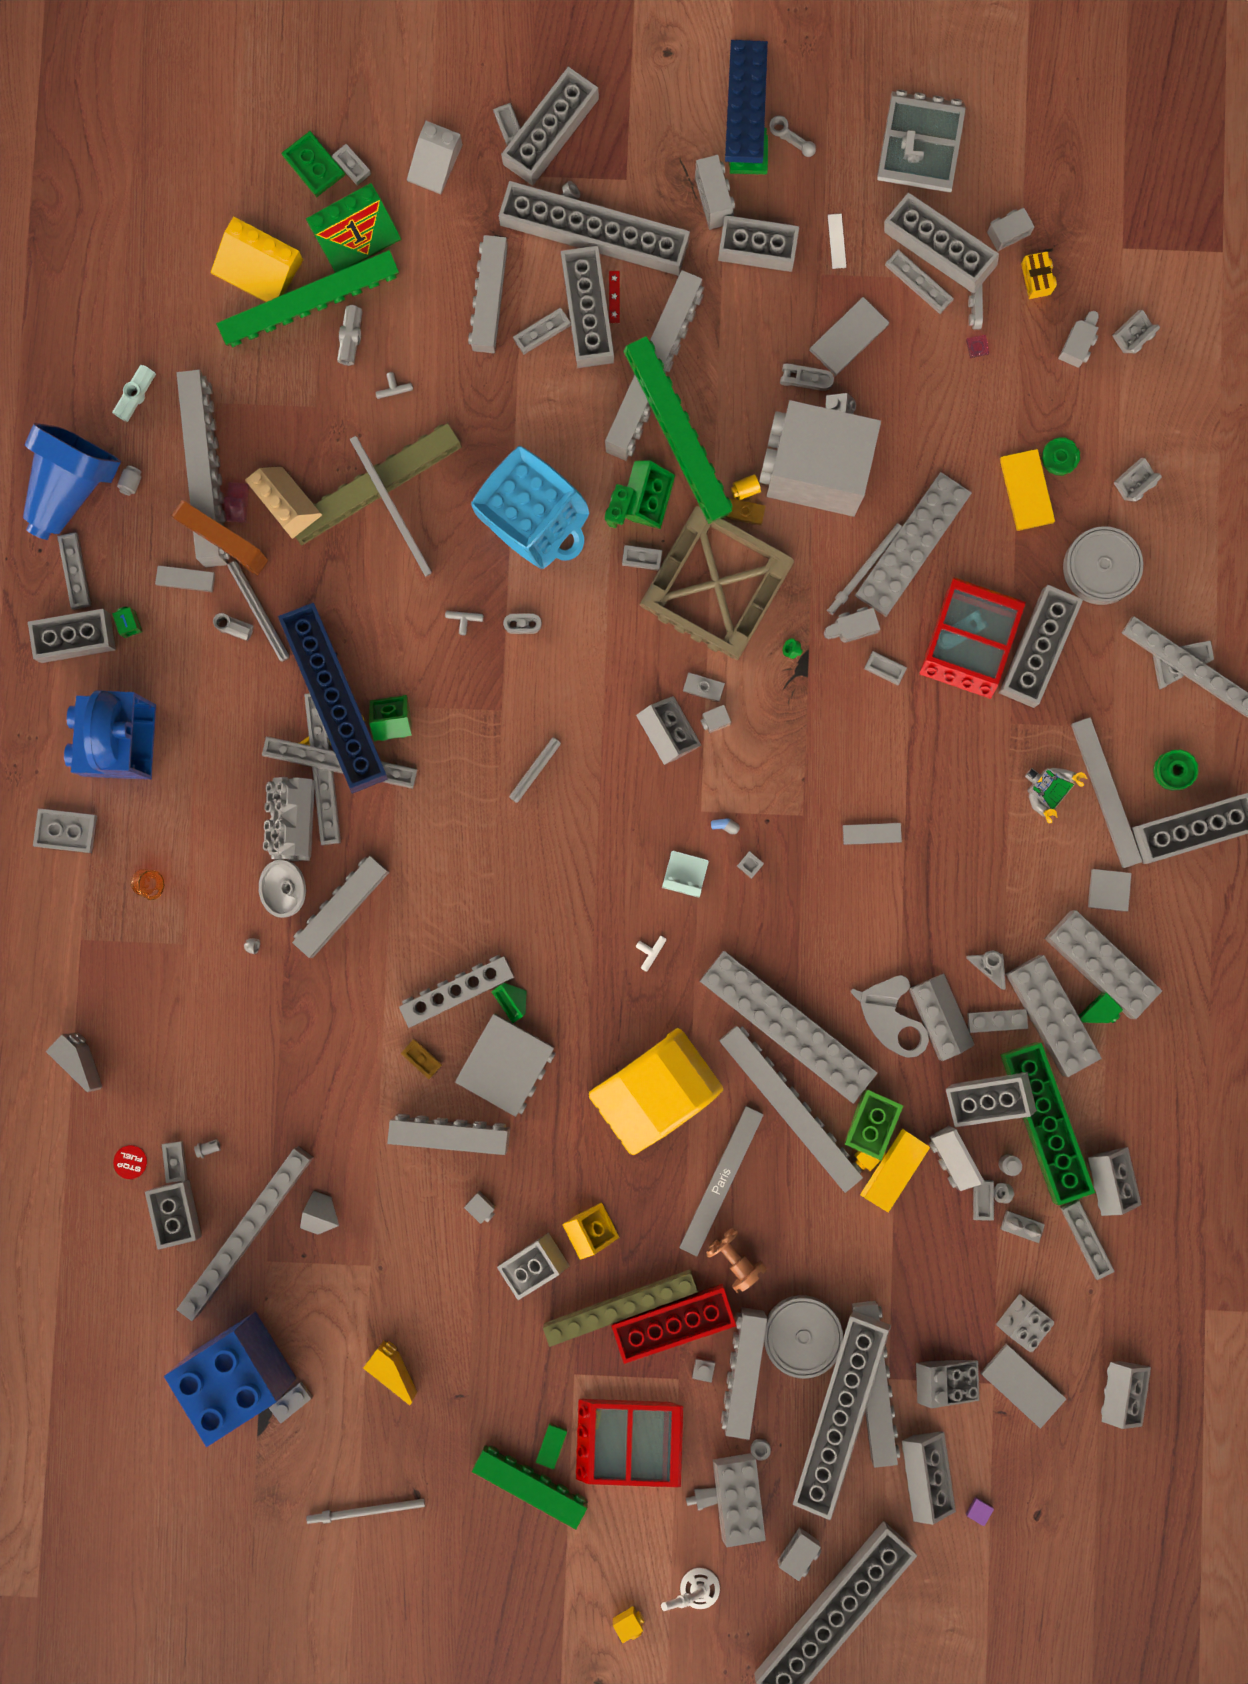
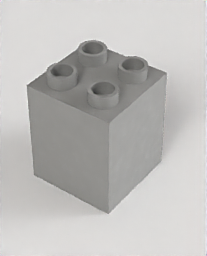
(820, 457)

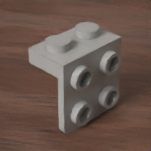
(1025, 1323)

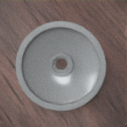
(282, 888)

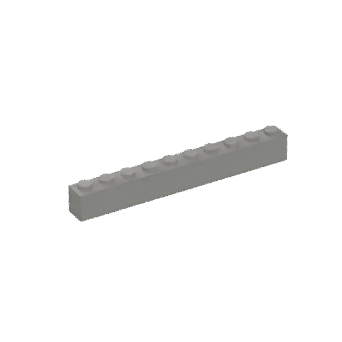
(791, 1109)
(245, 1233)

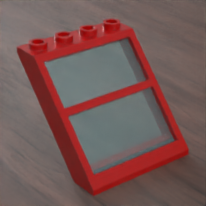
(972, 638)
(629, 1443)

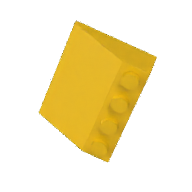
(255, 261)

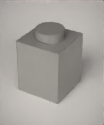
(715, 719)
(480, 1208)

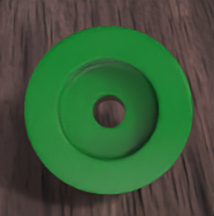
(792, 648)

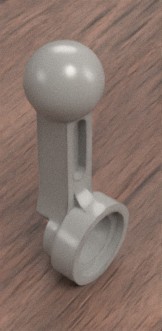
(807, 147)

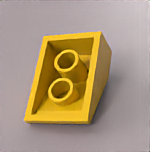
(390, 1370)

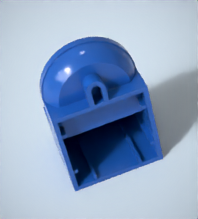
(111, 735)

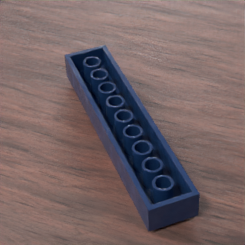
(332, 698)

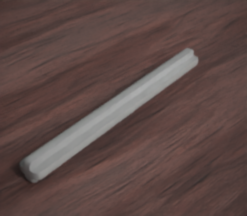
(258, 611)

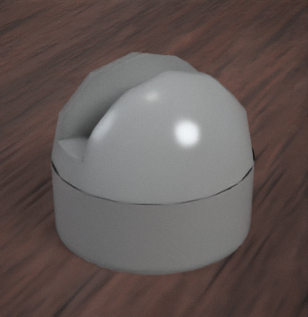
(252, 945)

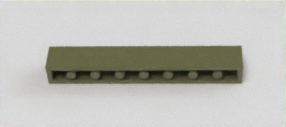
(619, 1308)

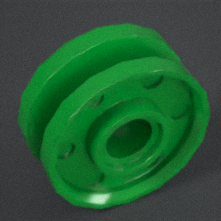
(1164, 770)

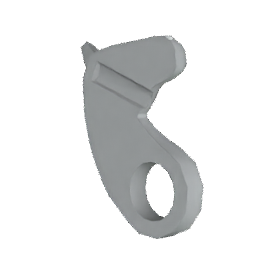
(879, 1012)

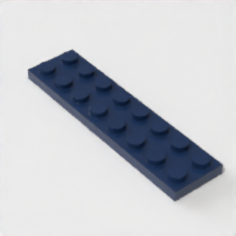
(746, 101)

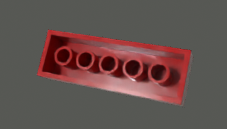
(674, 1324)

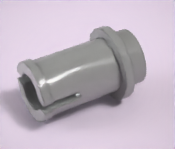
(207, 1148)

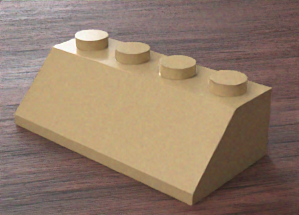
(283, 499)

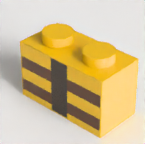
(1038, 275)

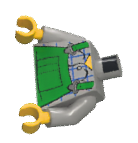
(1050, 789)

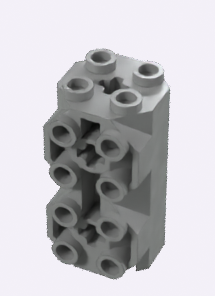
(291, 825)

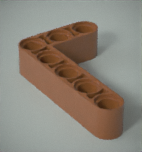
(220, 536)

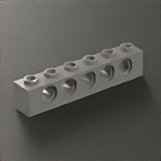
(414, 1017)

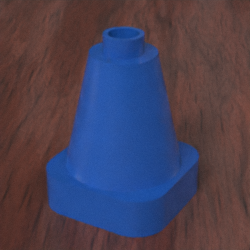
(62, 477)

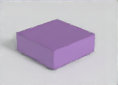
(979, 1511)

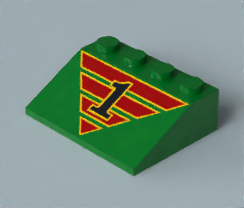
(353, 228)

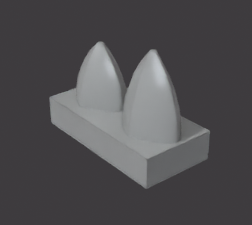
(1022, 1226)

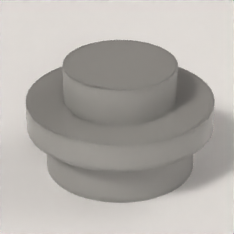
(992, 960)

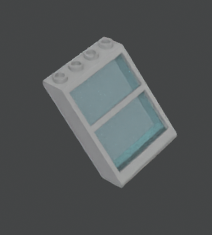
(937, 134)

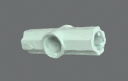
(128, 403)

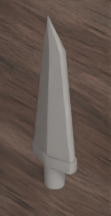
(703, 1498)

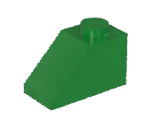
(1101, 1010)

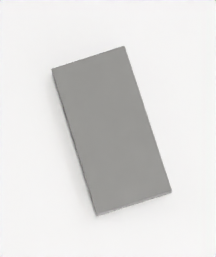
(849, 336)
(1023, 1385)

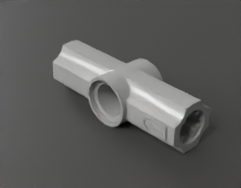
(350, 335)

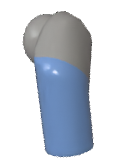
(726, 824)

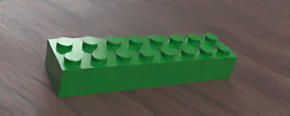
(1050, 1127)

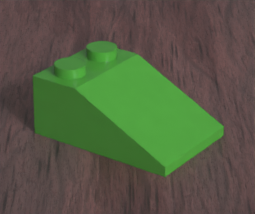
(873, 1124)

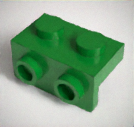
(619, 505)

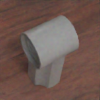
(234, 627)

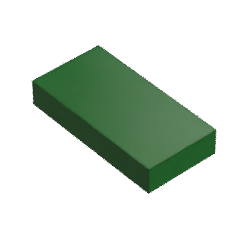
(551, 1446)

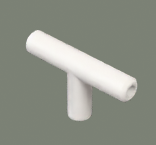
(652, 952)

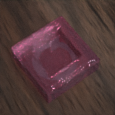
(977, 346)

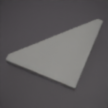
(996, 976)

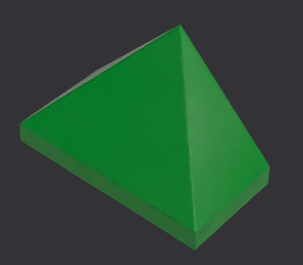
(511, 1000)

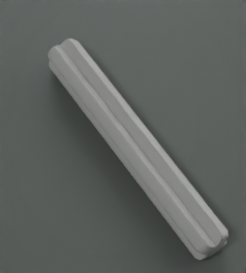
(534, 770)

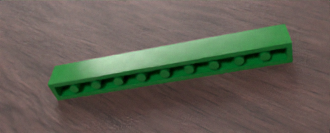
(307, 298)
(677, 429)

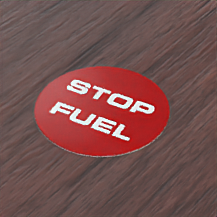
(130, 1162)

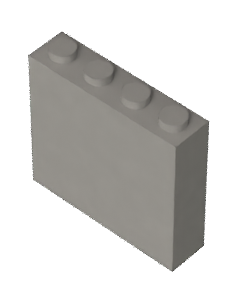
(505, 1065)

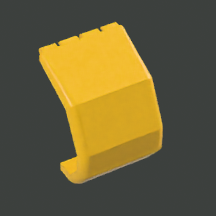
(656, 1092)

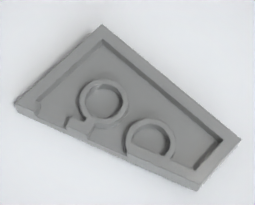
(1167, 674)

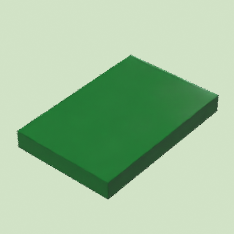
(313, 164)

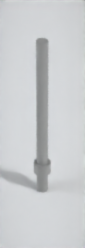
(842, 596)
(328, 1516)

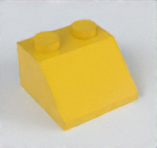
(590, 1231)

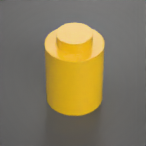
(746, 487)

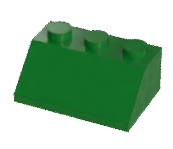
(651, 493)

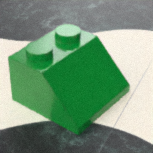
(390, 718)

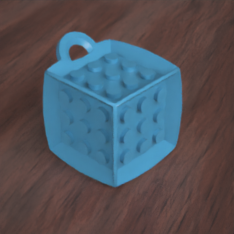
(532, 508)

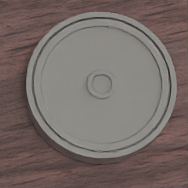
(1103, 565)
(803, 1336)

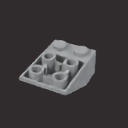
(947, 1382)

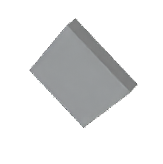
(1109, 890)

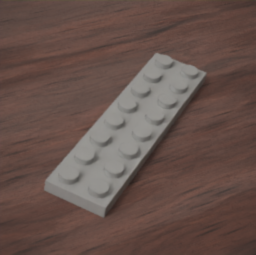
(913, 544)

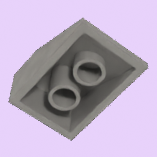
(434, 157)
(76, 1059)
(533, 1266)

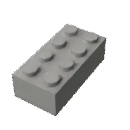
(758, 243)
(71, 636)
(991, 1099)
(739, 1500)

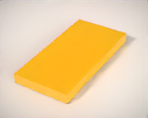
(1027, 490)
(895, 1170)

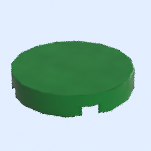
(1060, 456)

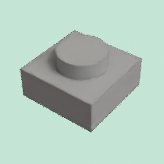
(750, 864)
(703, 1369)

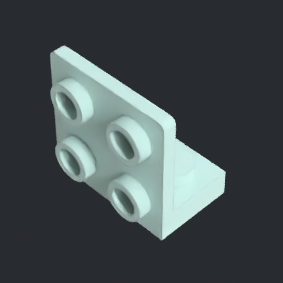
(685, 874)

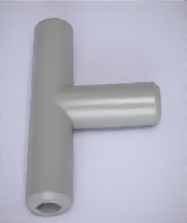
(394, 389)
(464, 617)

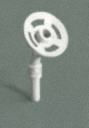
(697, 1590)

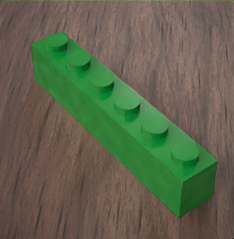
(530, 1487)

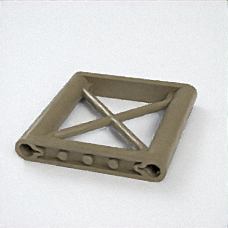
(737, 638)

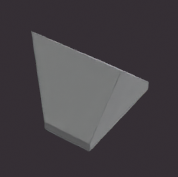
(319, 1214)

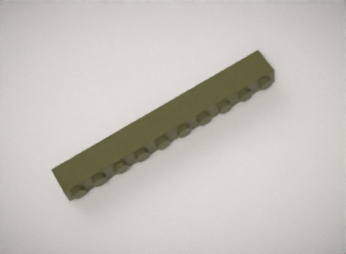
(393, 473)

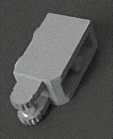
(1079, 340)
(853, 626)

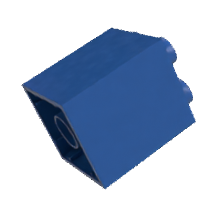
(230, 1379)

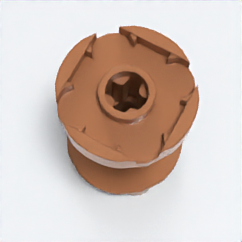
(745, 1272)

